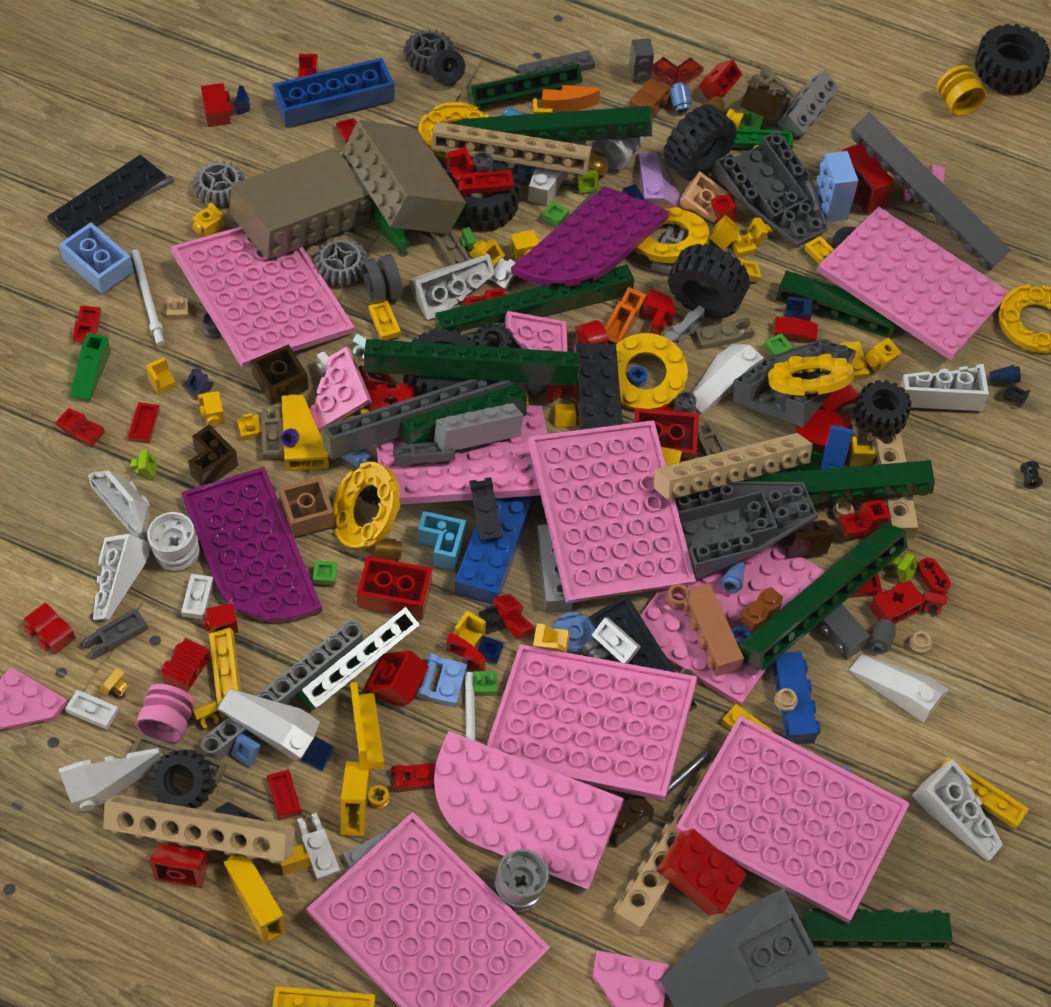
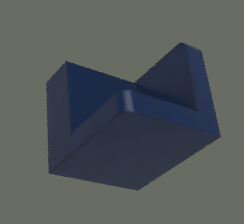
(799, 308)

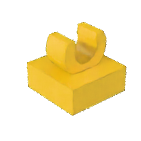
(758, 231)
(743, 245)
(249, 427)
(114, 683)
(206, 711)

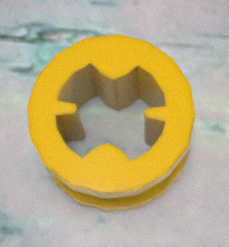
(375, 803)

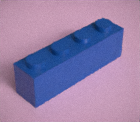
(800, 722)

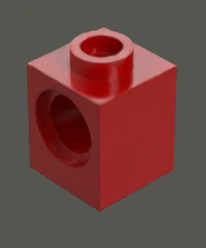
(220, 618)

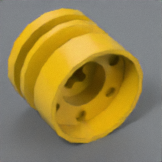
(961, 90)

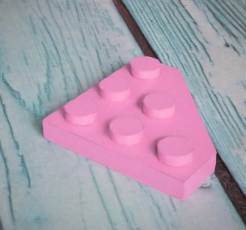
(536, 332)
(340, 390)
(26, 701)
(630, 980)

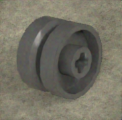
(382, 279)

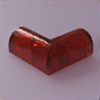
(675, 74)

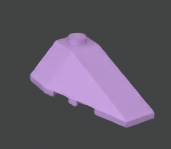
(656, 182)

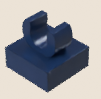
(198, 382)

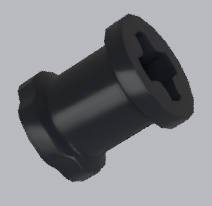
(1016, 394)
(1024, 468)

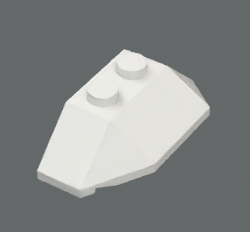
(122, 500)

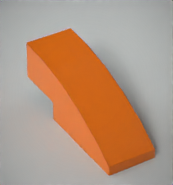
(570, 98)
(625, 315)

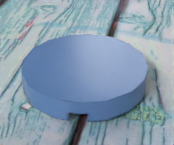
(580, 630)

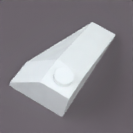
(449, 285)
(121, 562)
(95, 783)

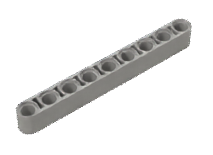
(288, 681)

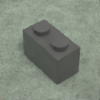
(641, 60)
(844, 632)

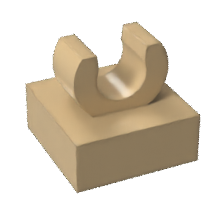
(177, 308)

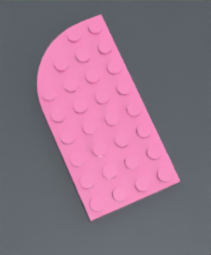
(520, 805)

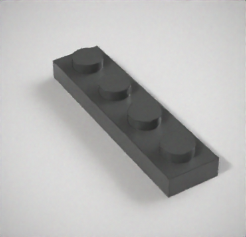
(583, 58)

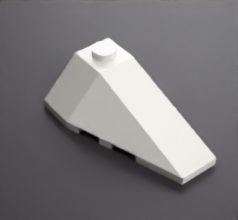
(720, 376)
(906, 688)
(276, 723)
(954, 805)

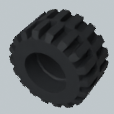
(879, 421)
(164, 774)

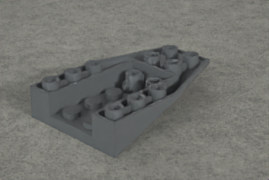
(774, 188)
(754, 391)
(740, 521)
(748, 960)

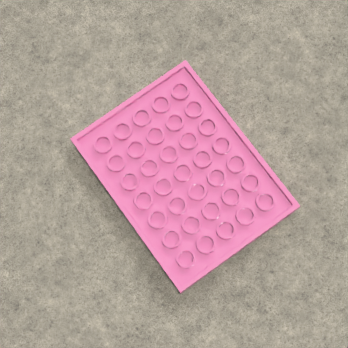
(913, 282)
(260, 300)
(504, 461)
(604, 514)
(680, 644)
(594, 719)
(794, 818)
(427, 924)

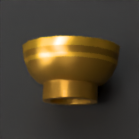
(598, 163)

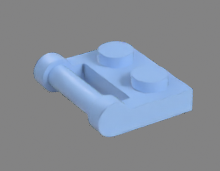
(449, 681)

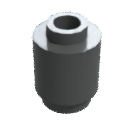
(882, 636)

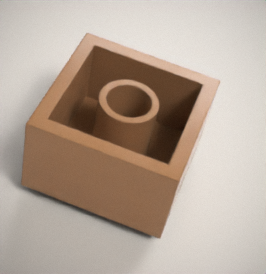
(306, 507)

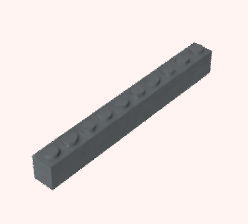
(929, 191)
(386, 422)

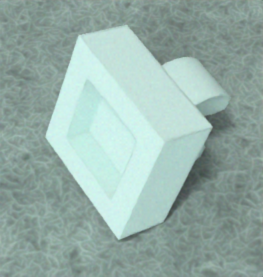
(361, 341)

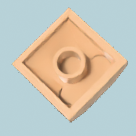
(699, 194)

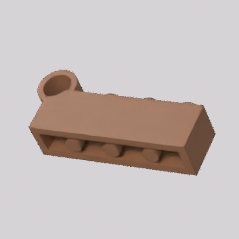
(710, 625)

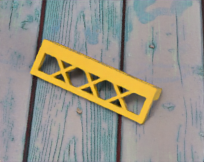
(367, 729)

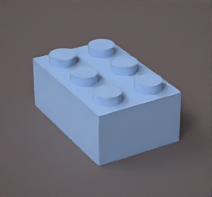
(836, 186)
(96, 258)

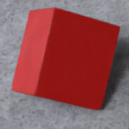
(308, 64)
(459, 162)
(724, 206)

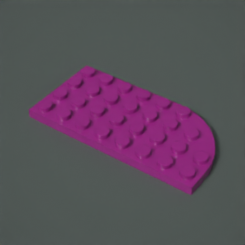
(591, 240)
(251, 548)

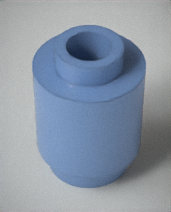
(681, 97)
(358, 457)

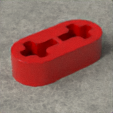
(934, 576)

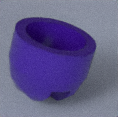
(287, 435)

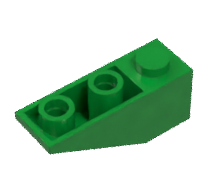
(394, 235)
(90, 366)

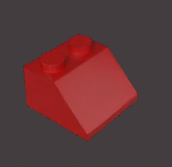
(397, 677)
(179, 865)

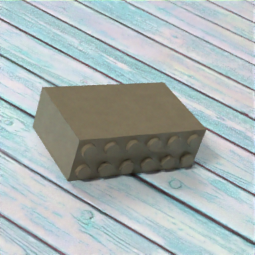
(403, 177)
(300, 203)

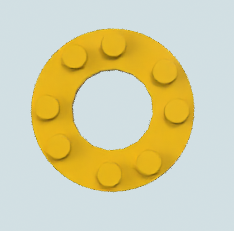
(446, 113)
(668, 253)
(1010, 317)
(675, 366)
(782, 381)
(343, 506)

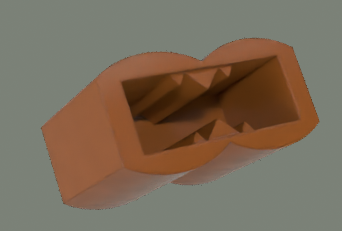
(653, 95)
(760, 611)

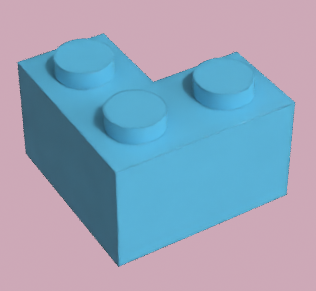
(445, 535)

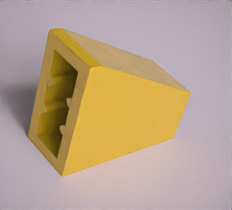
(354, 800)

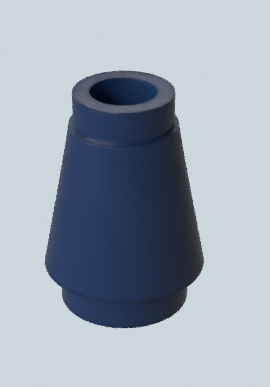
(1005, 375)

